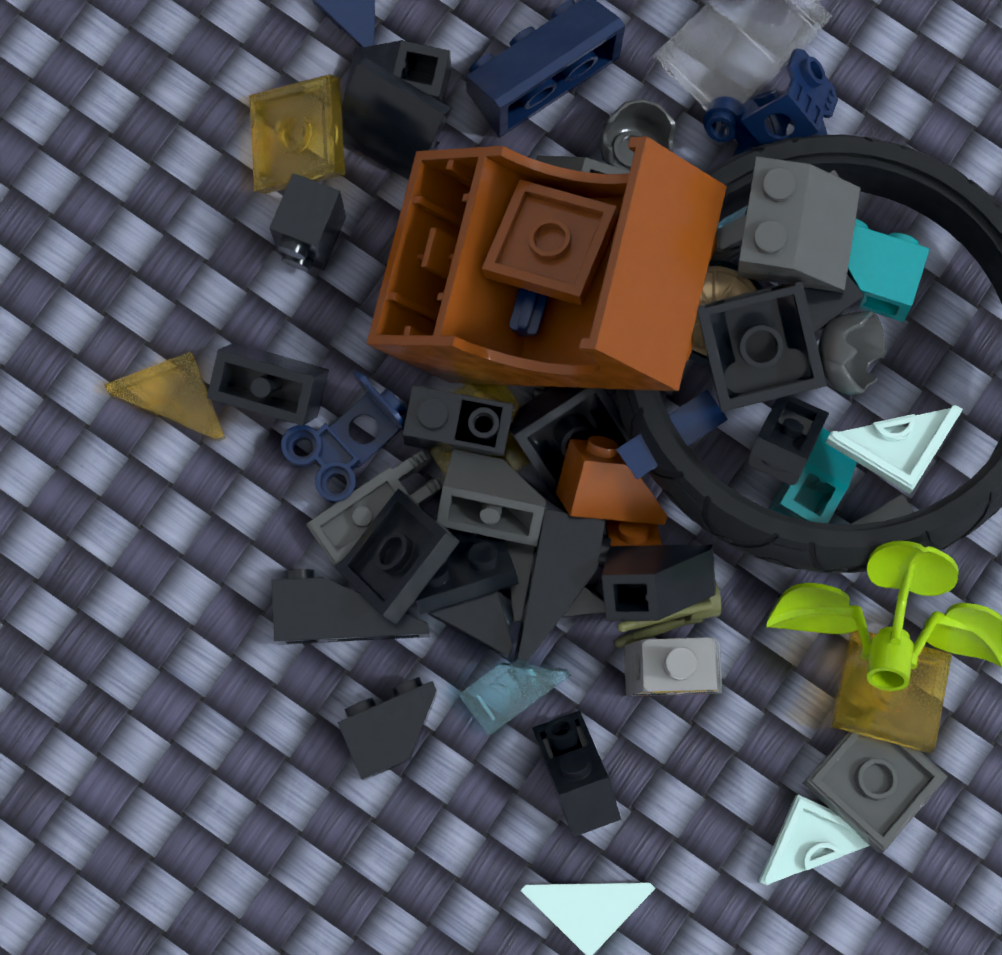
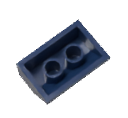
(545, 63)

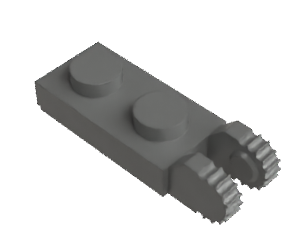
(347, 520)

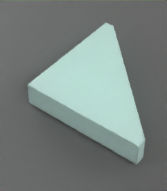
(898, 446)
(809, 839)
(588, 910)

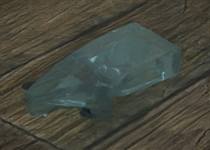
(508, 692)

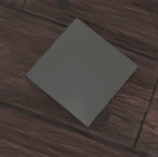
(874, 786)

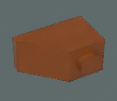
(601, 485)

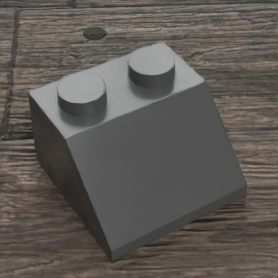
(798, 225)

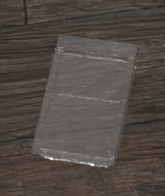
(739, 45)

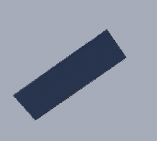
(691, 422)

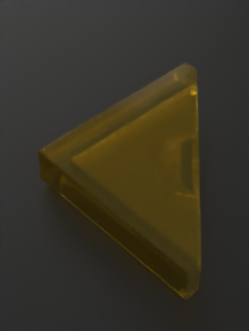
(173, 392)

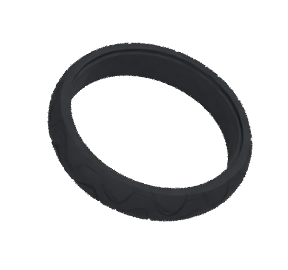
(947, 200)

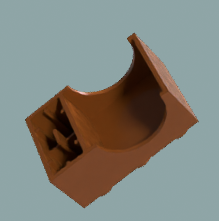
(639, 307)

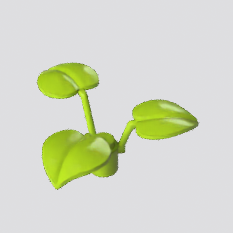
(891, 654)

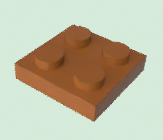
(550, 242)

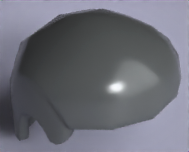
(634, 119)
(848, 349)

